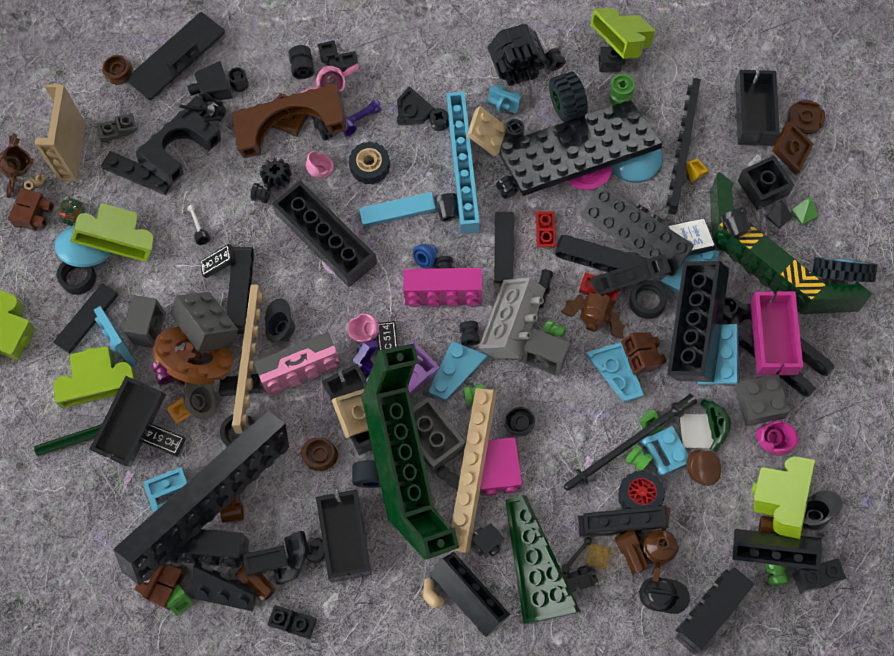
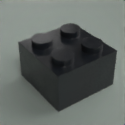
(765, 182)

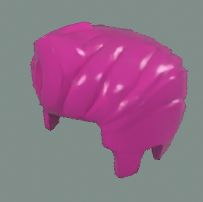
(777, 438)

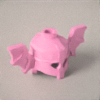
(335, 73)

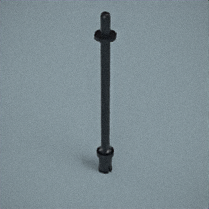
(676, 410)

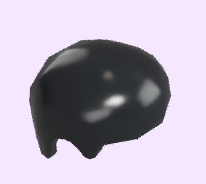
(520, 421)

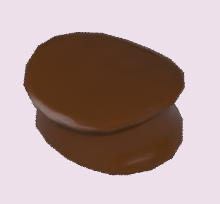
(117, 69)
(319, 454)
(703, 467)

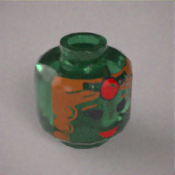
(70, 210)

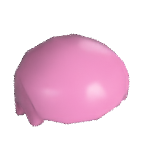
(319, 165)
(363, 328)

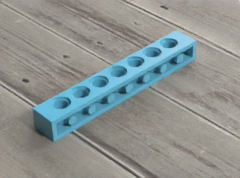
(462, 163)

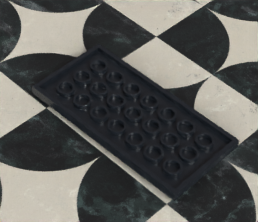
(578, 147)

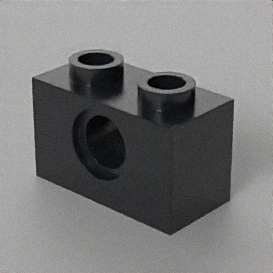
(812, 579)

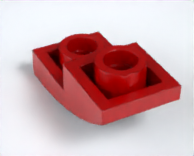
(545, 229)

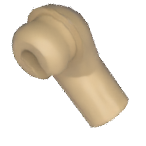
(34, 183)
(429, 594)

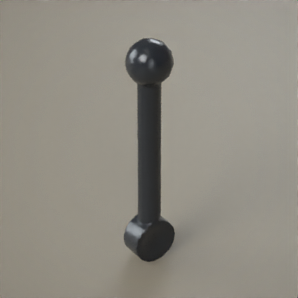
(566, 567)

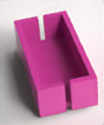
(442, 287)
(776, 333)

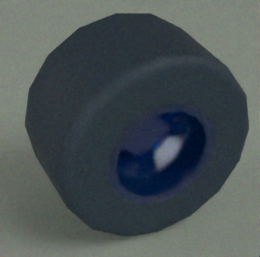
(365, 474)

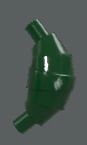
(718, 421)

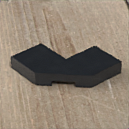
(330, 56)
(297, 552)

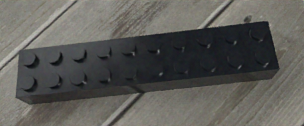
(202, 498)

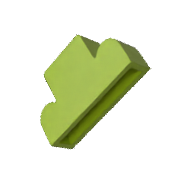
(623, 33)
(113, 232)
(14, 330)
(92, 377)
(785, 495)

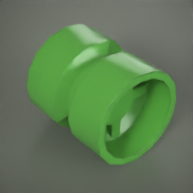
(621, 89)

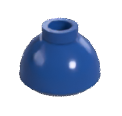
(425, 255)

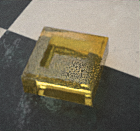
(598, 556)

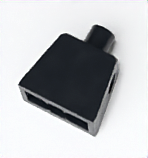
(211, 81)

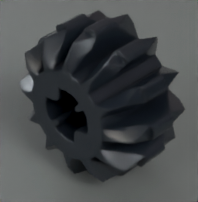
(269, 172)

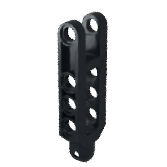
(736, 313)

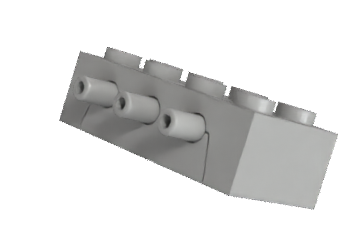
(512, 318)

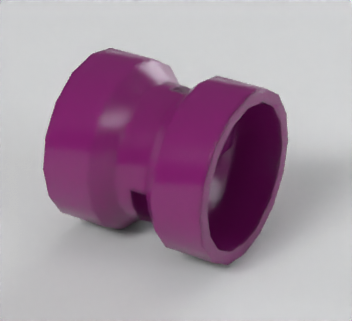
(162, 377)

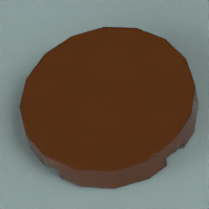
(807, 116)

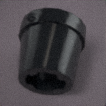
(447, 206)
(736, 222)

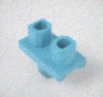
(504, 100)

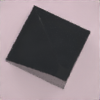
(779, 214)

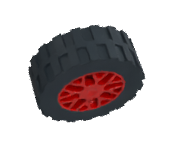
(641, 490)

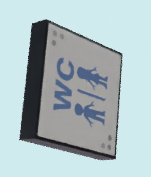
(697, 233)

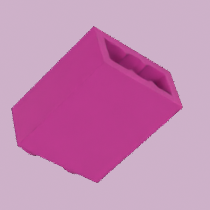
(501, 468)

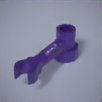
(372, 108)

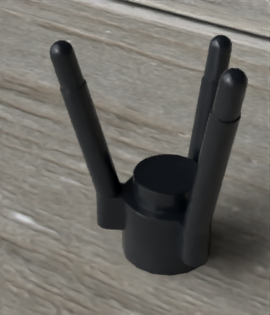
(215, 110)

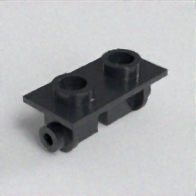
(582, 576)

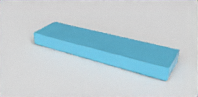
(397, 209)

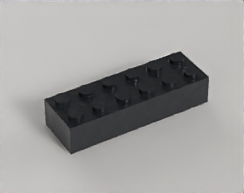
(324, 233)
(698, 321)

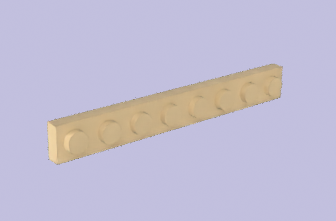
(247, 364)
(473, 467)

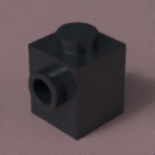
(610, 60)
(487, 541)

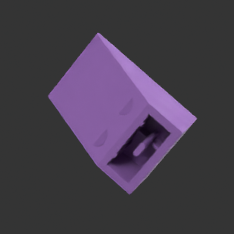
(423, 372)

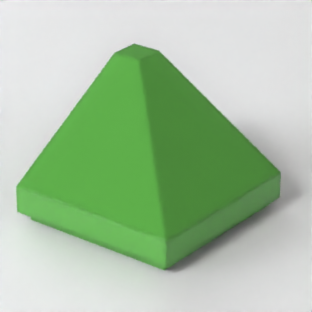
(805, 211)
(649, 417)
(179, 600)

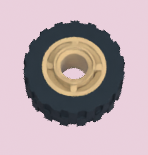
(369, 152)

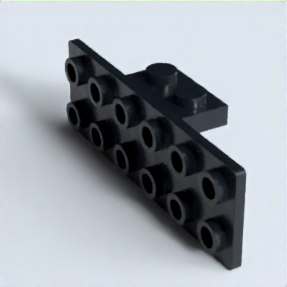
(175, 55)
(636, 228)

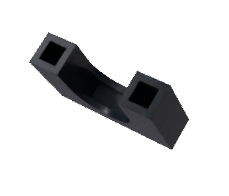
(184, 126)

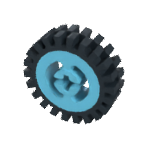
(844, 269)

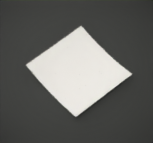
(695, 431)

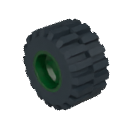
(568, 96)

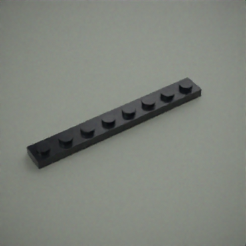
(682, 151)

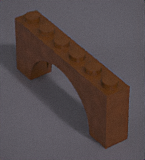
(254, 122)

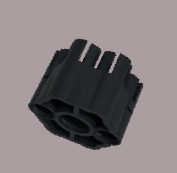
(515, 52)

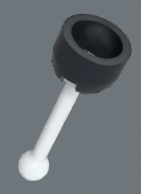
(201, 236)

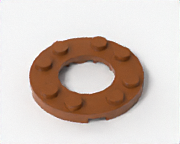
(165, 354)

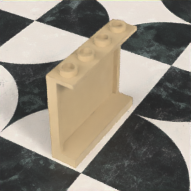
(65, 137)

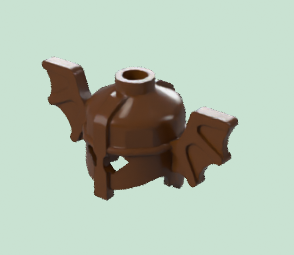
(14, 162)
(596, 313)
(656, 553)

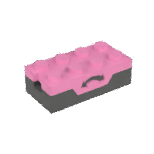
(297, 364)

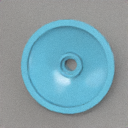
(639, 168)
(77, 254)

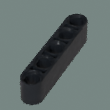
(593, 254)
(239, 286)

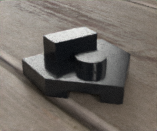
(412, 108)

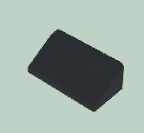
(229, 385)

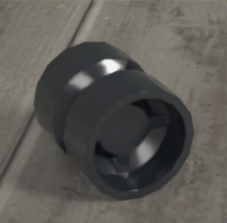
(301, 61)

